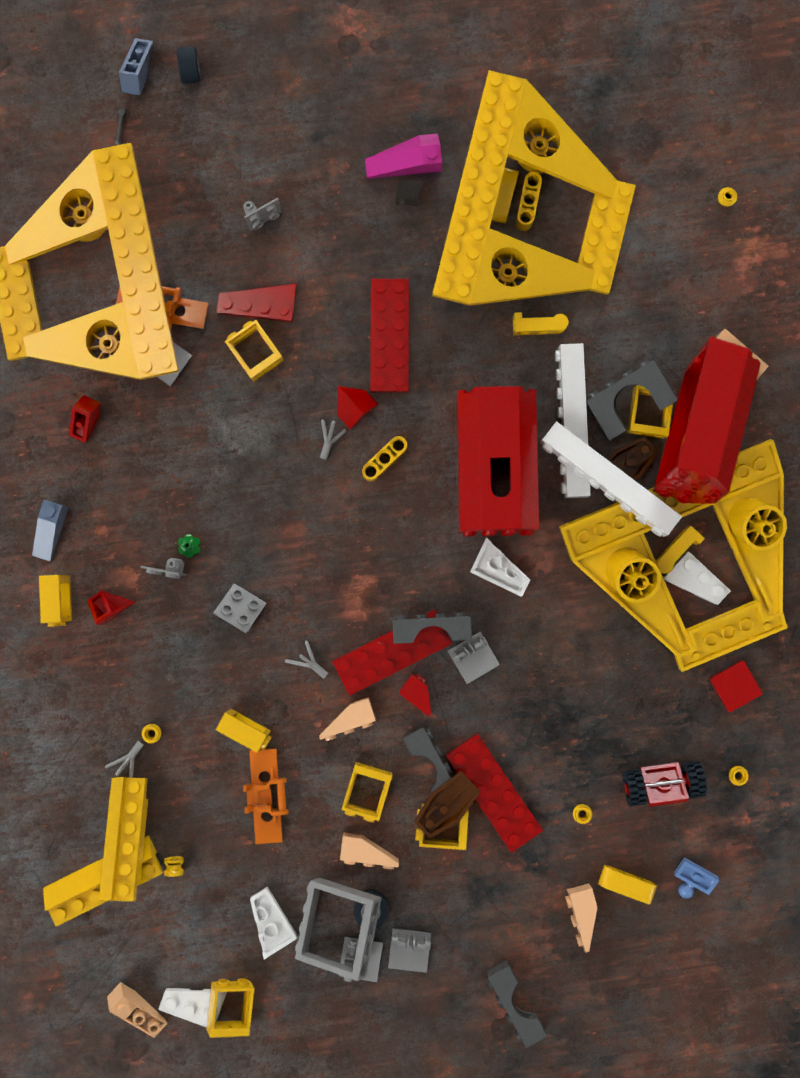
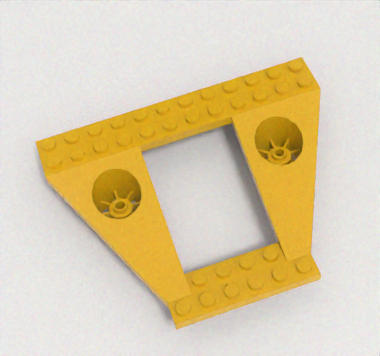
(505, 117)
(113, 188)
(613, 539)

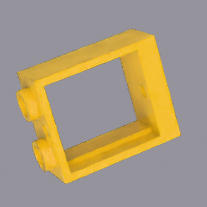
(267, 364)
(646, 430)
(55, 599)
(244, 730)
(369, 771)
(459, 844)
(230, 1028)

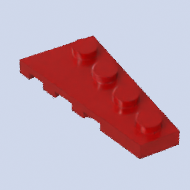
(261, 303)

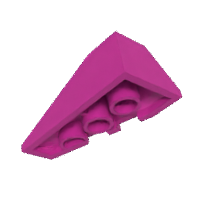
(413, 156)

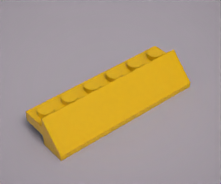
(124, 839)
(81, 889)

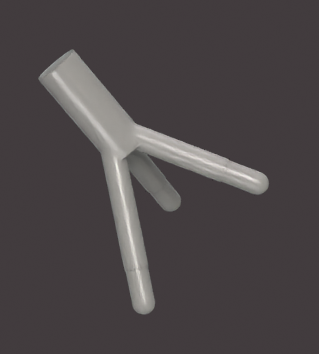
(327, 439)
(309, 664)
(130, 757)

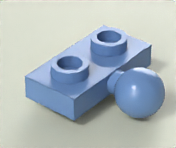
(695, 877)

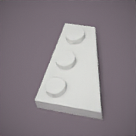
(499, 570)
(697, 579)
(271, 922)
(190, 1004)

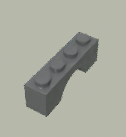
(457, 627)
(420, 744)
(527, 1024)

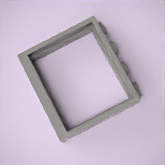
(366, 935)

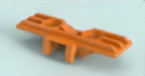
(195, 310)
(260, 796)

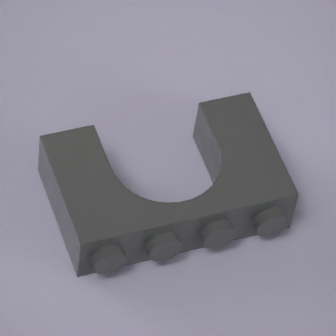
(604, 402)

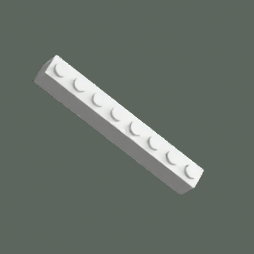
(572, 410)
(610, 479)

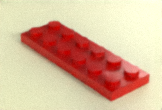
(389, 335)
(383, 657)
(497, 795)

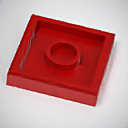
(735, 686)

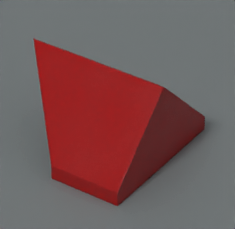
(354, 405)
(107, 606)

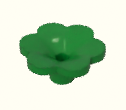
(193, 548)

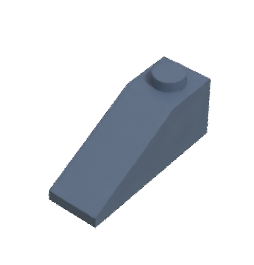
(136, 66)
(48, 529)

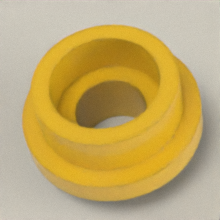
(725, 201)
(145, 733)
(743, 778)
(588, 814)

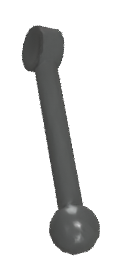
(121, 112)

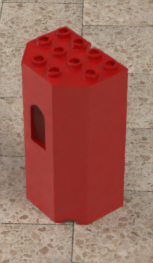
(708, 424)
(497, 425)

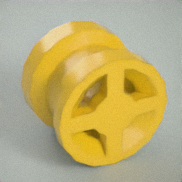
(174, 866)

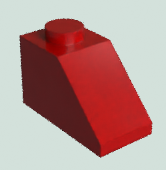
(83, 418)
(417, 693)

